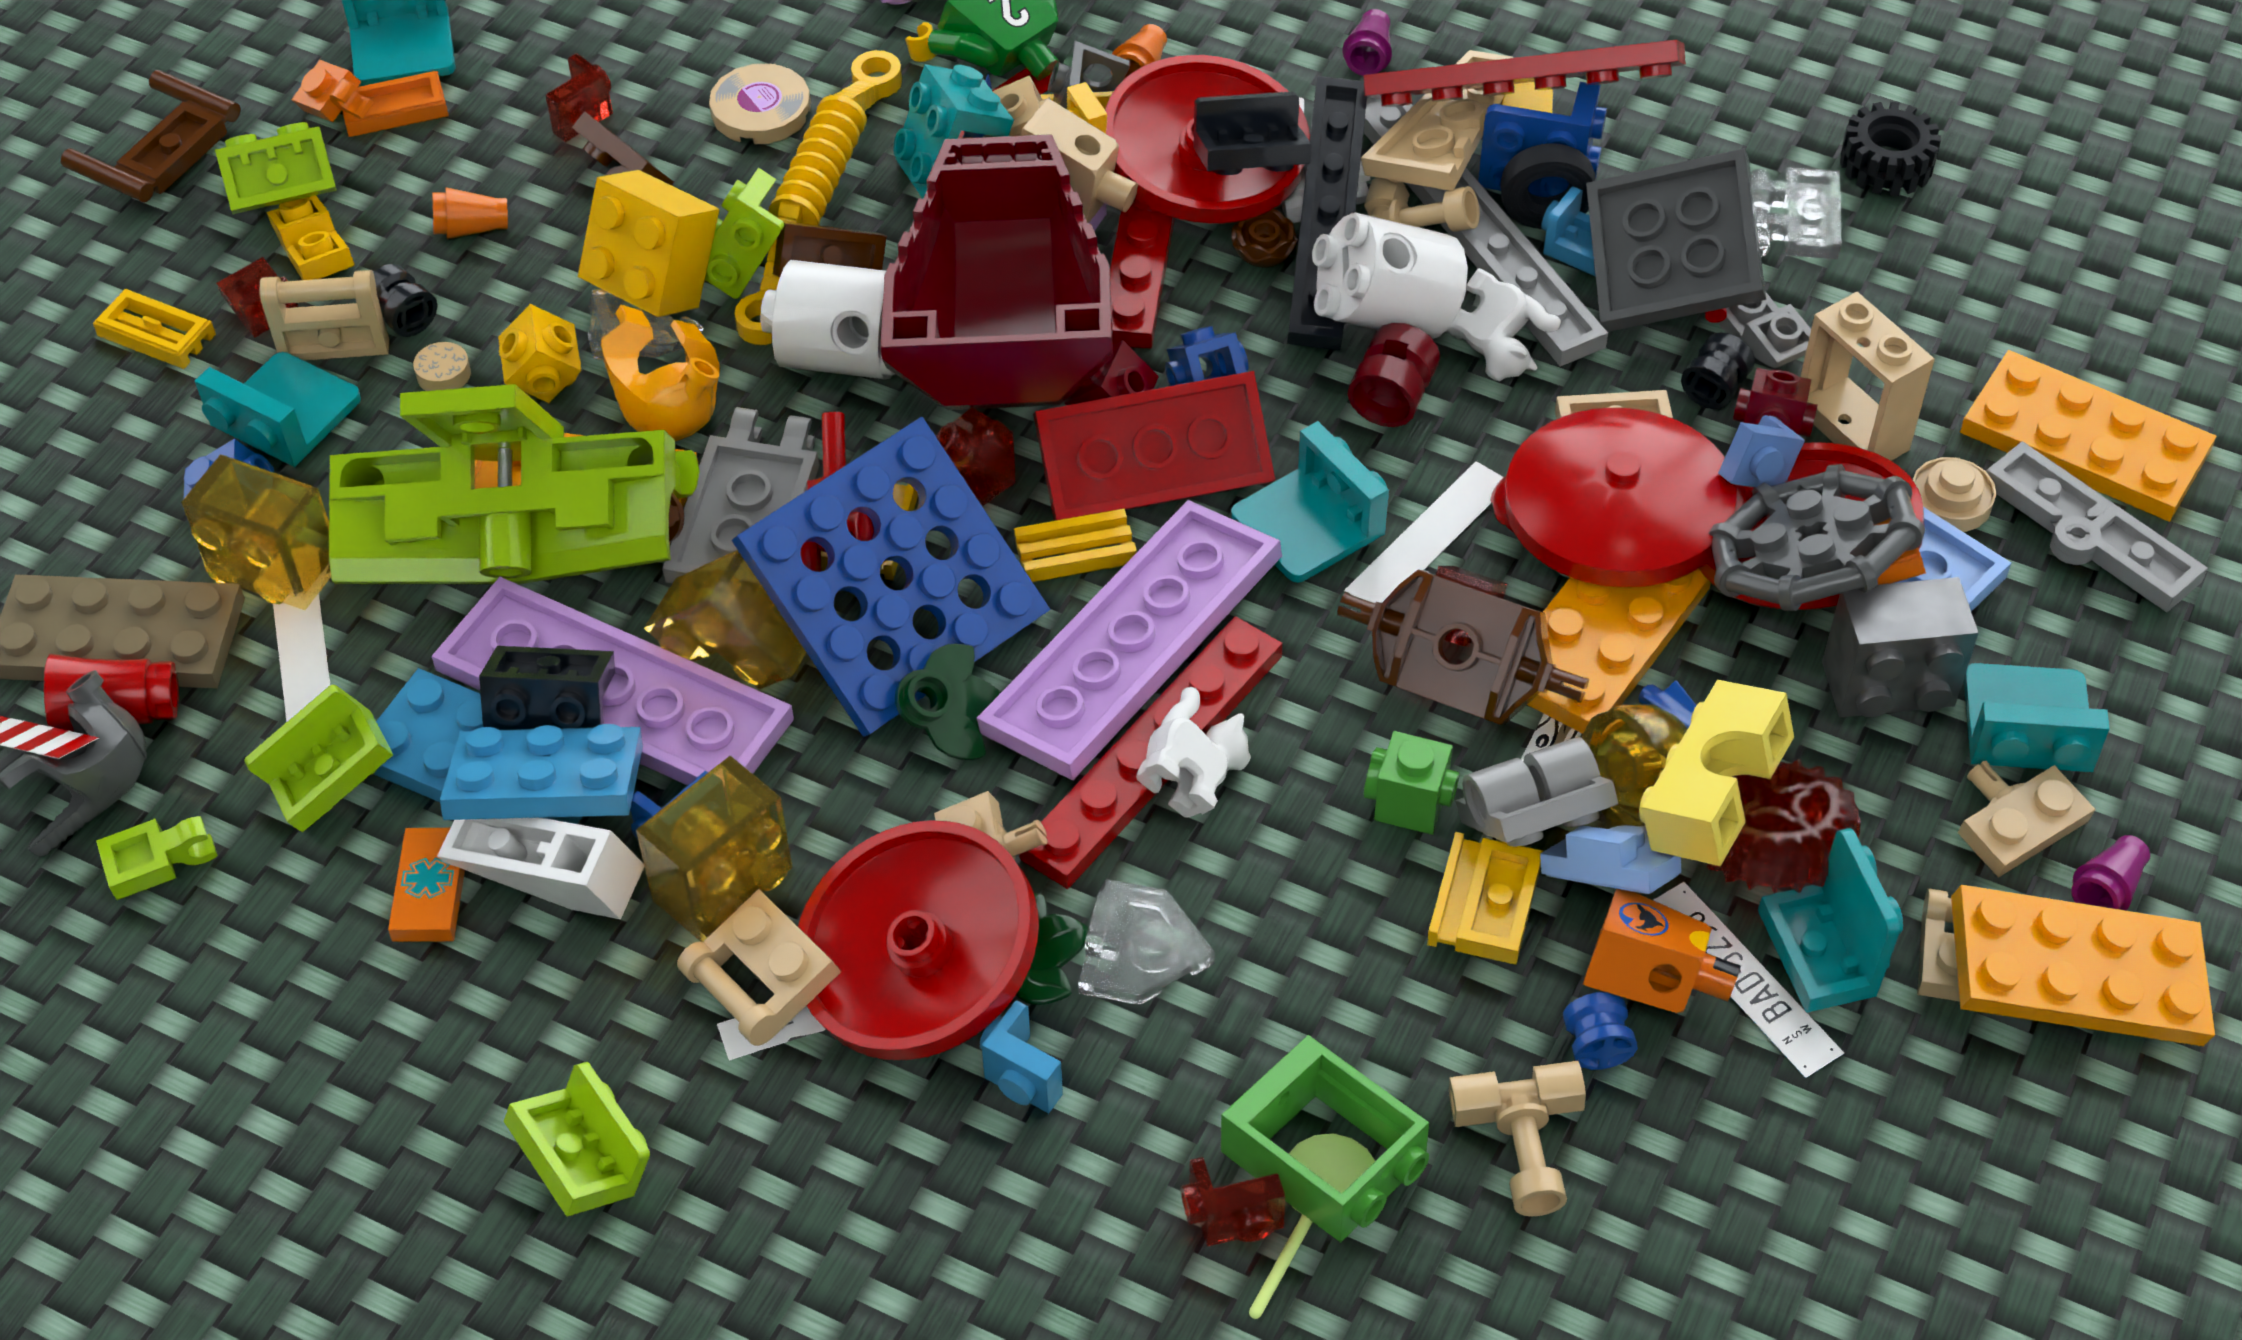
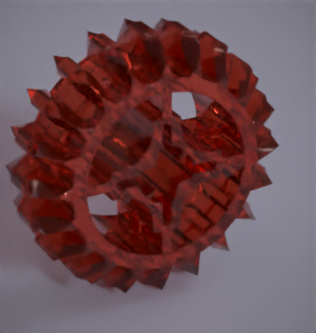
(1788, 827)

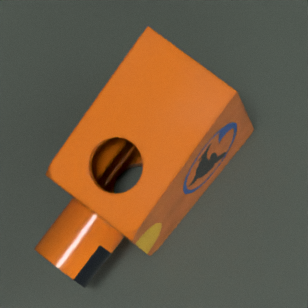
(1656, 955)

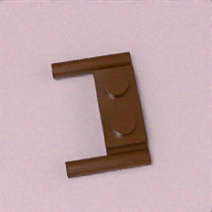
(168, 147)

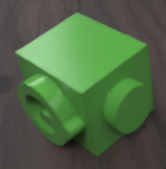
(1411, 782)

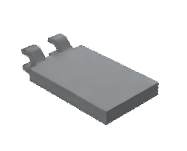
(739, 487)

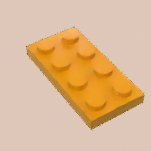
(2090, 434)
(1611, 639)
(2081, 965)

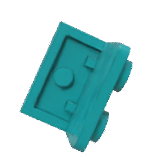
(399, 38)
(941, 108)
(280, 408)
(1320, 508)
(2032, 718)
(1835, 935)

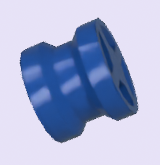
(1600, 1030)

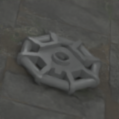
(1812, 533)

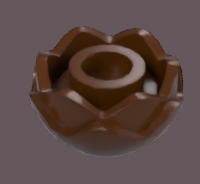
(1264, 239)

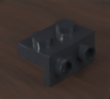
(1250, 132)

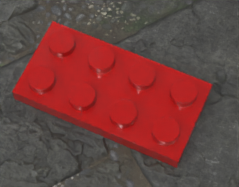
(1154, 446)

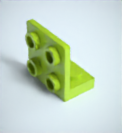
(275, 167)

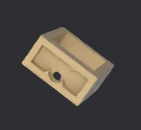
(1888, 354)

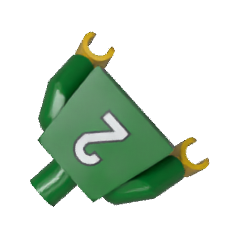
(992, 35)

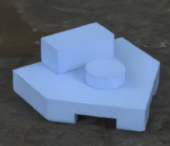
(1610, 859)

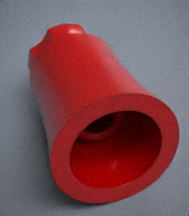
(136, 685)

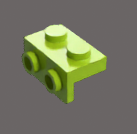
(743, 235)
(320, 756)
(580, 1142)

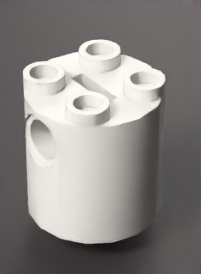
(1389, 274)
(827, 319)

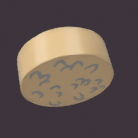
(442, 367)

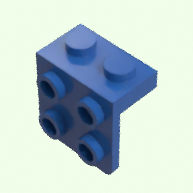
(1514, 129)

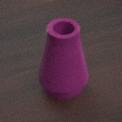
(1369, 44)
(2112, 875)

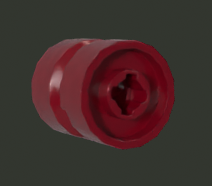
(1393, 375)

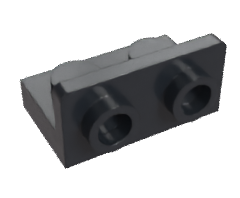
(544, 687)

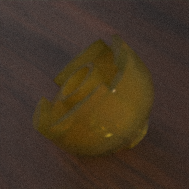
(1632, 752)

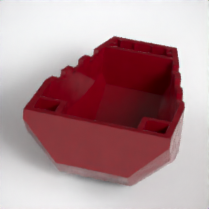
(998, 281)

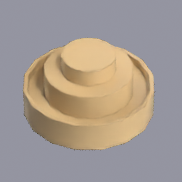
(1956, 491)

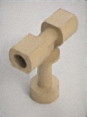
(1390, 200)
(1520, 1111)

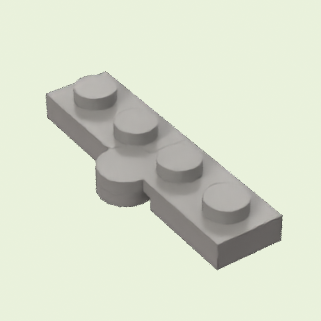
(2094, 528)

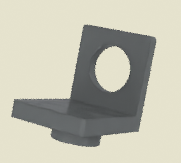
(1071, 71)

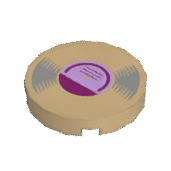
(760, 103)

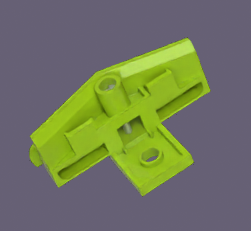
(577, 510)

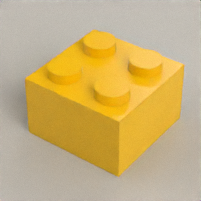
(648, 242)

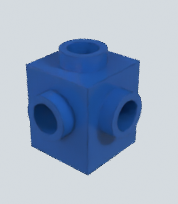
(1220, 351)

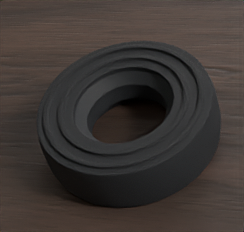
(1541, 162)

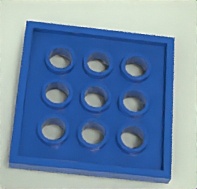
(854, 566)

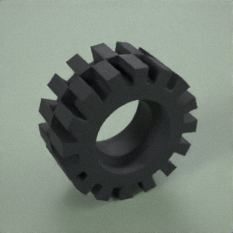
(1884, 167)

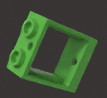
(1282, 1093)

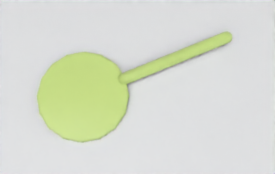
(1337, 1162)

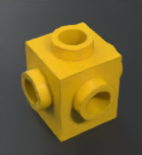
(539, 353)

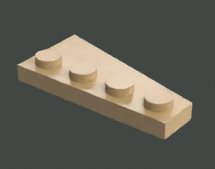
(1433, 138)

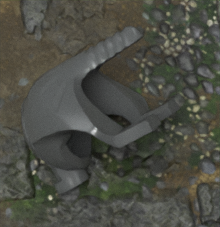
(94, 773)

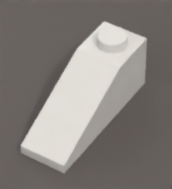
(549, 859)

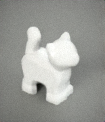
(1498, 317)
(1194, 760)

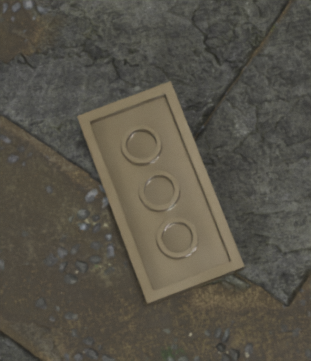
(119, 622)

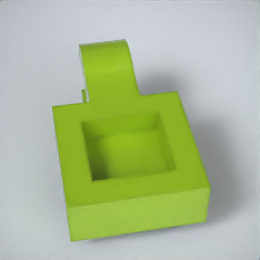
(146, 854)

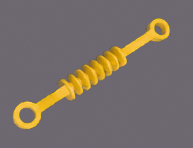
(819, 164)

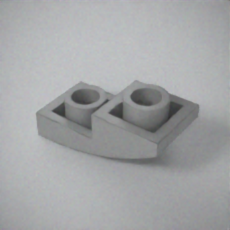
(1769, 331)

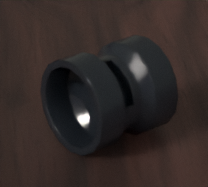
(408, 305)
(1717, 370)

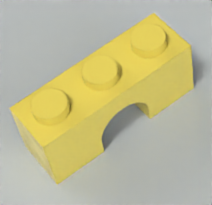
(1696, 801)

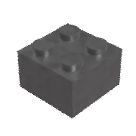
(1899, 647)

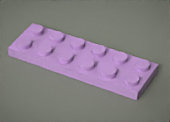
(1129, 639)
(684, 710)

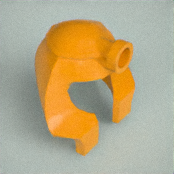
(672, 396)

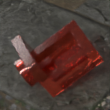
(585, 92)
(242, 294)
(1234, 1211)

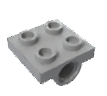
(1532, 795)

